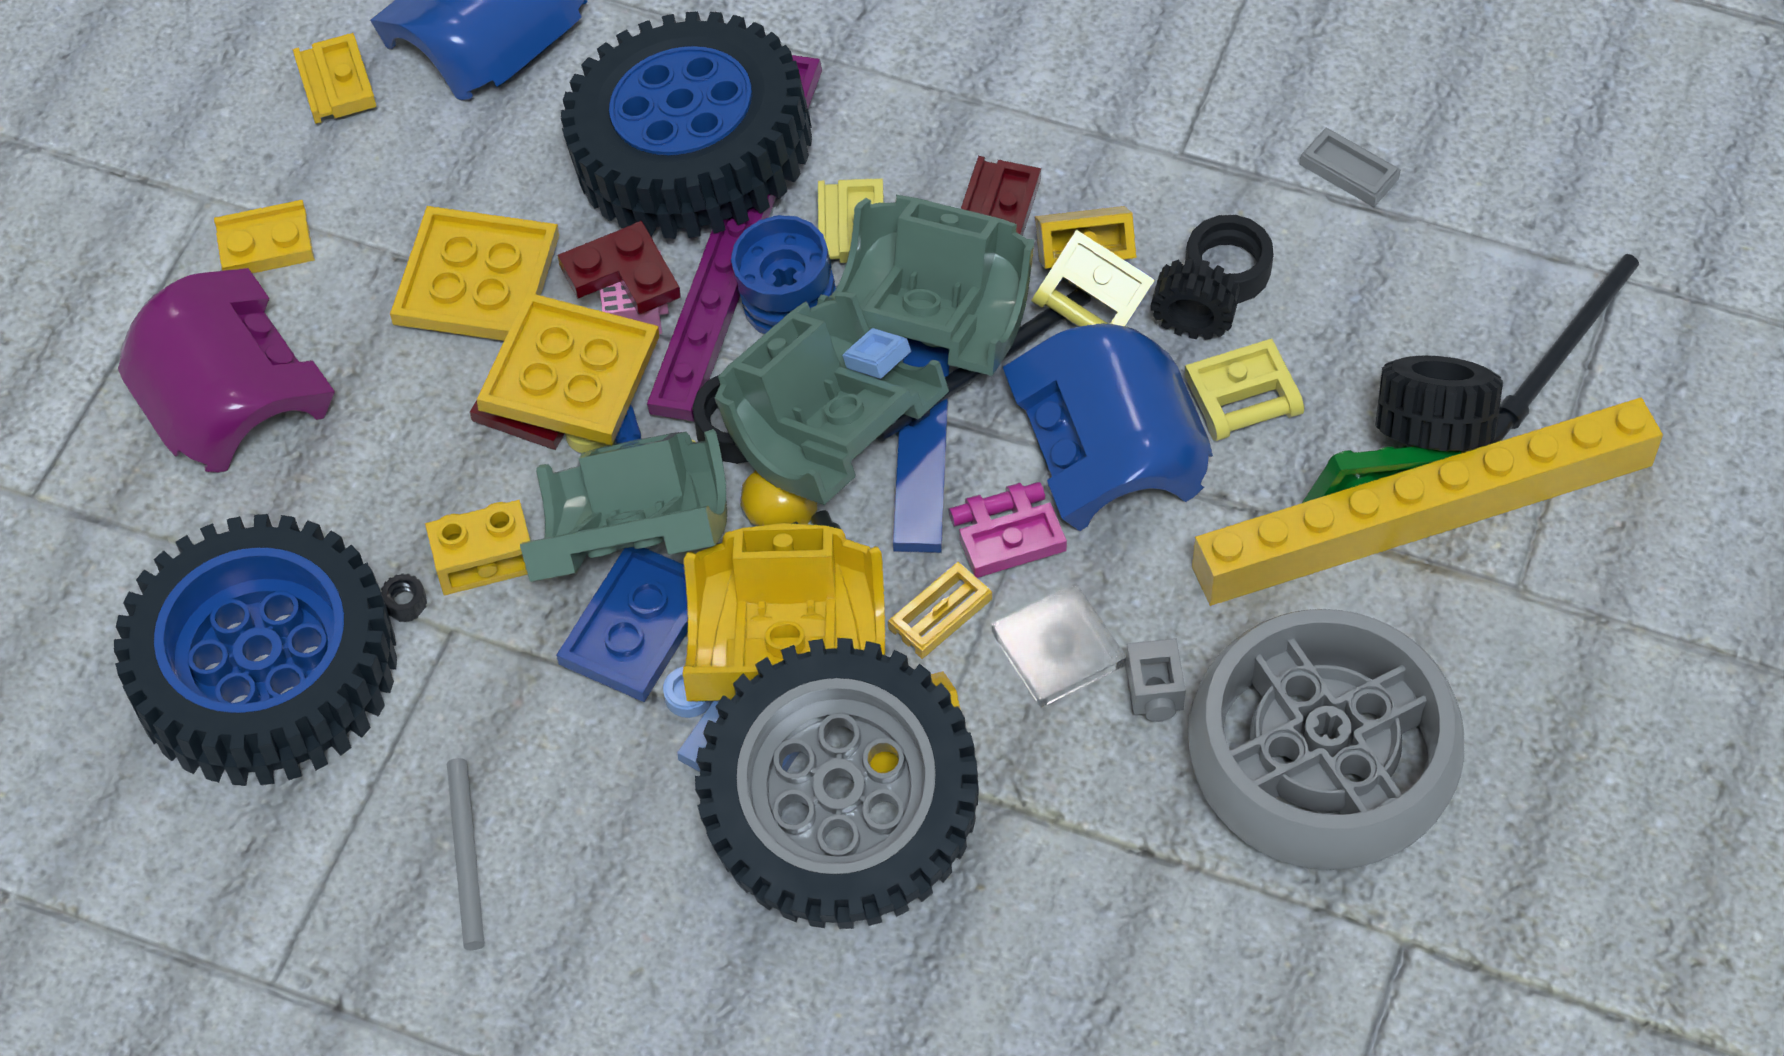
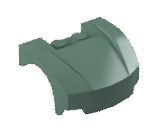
(628, 499)

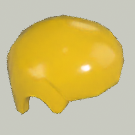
(771, 505)

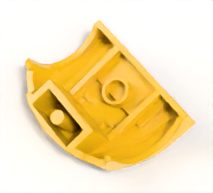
(773, 592)

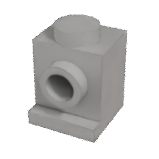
(1155, 678)

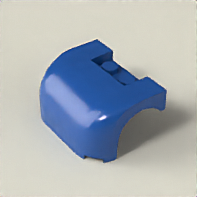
(477, 38)
(1109, 418)

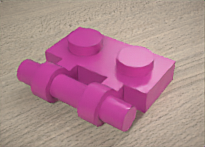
(1010, 539)

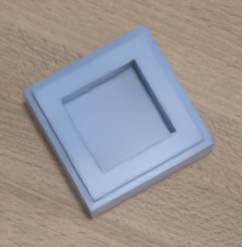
(876, 353)

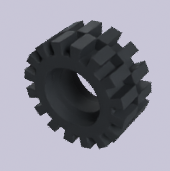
(1195, 299)

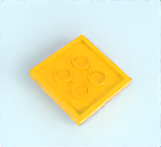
(472, 272)
(568, 368)

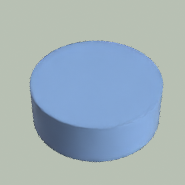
(676, 697)

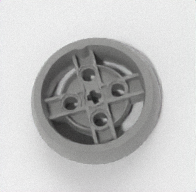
(1328, 662)

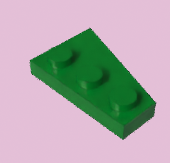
(1357, 468)

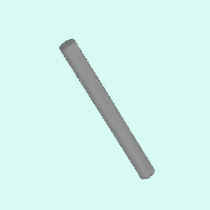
(465, 854)

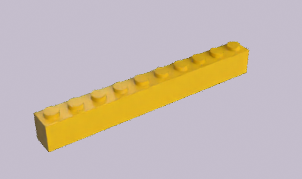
(1425, 501)

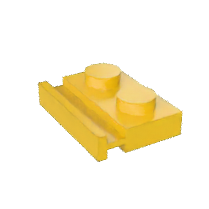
(334, 77)
(264, 238)

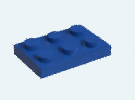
(630, 624)

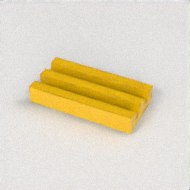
(952, 622)

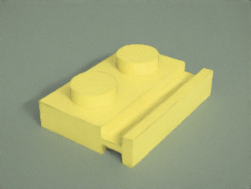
(836, 211)

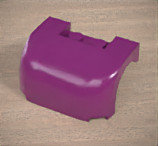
(214, 366)

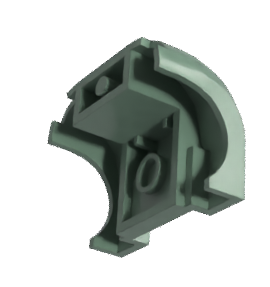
(939, 277)
(807, 414)

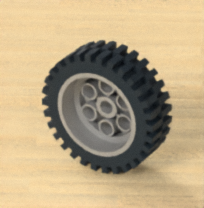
(794, 710)

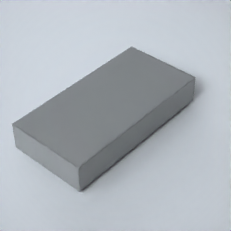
(1350, 167)

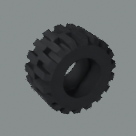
(1439, 403)

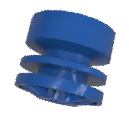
(779, 268)

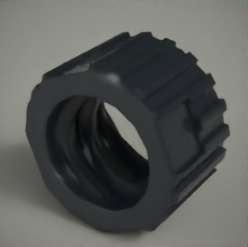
(400, 584)

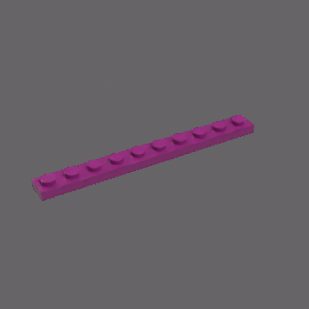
(709, 304)

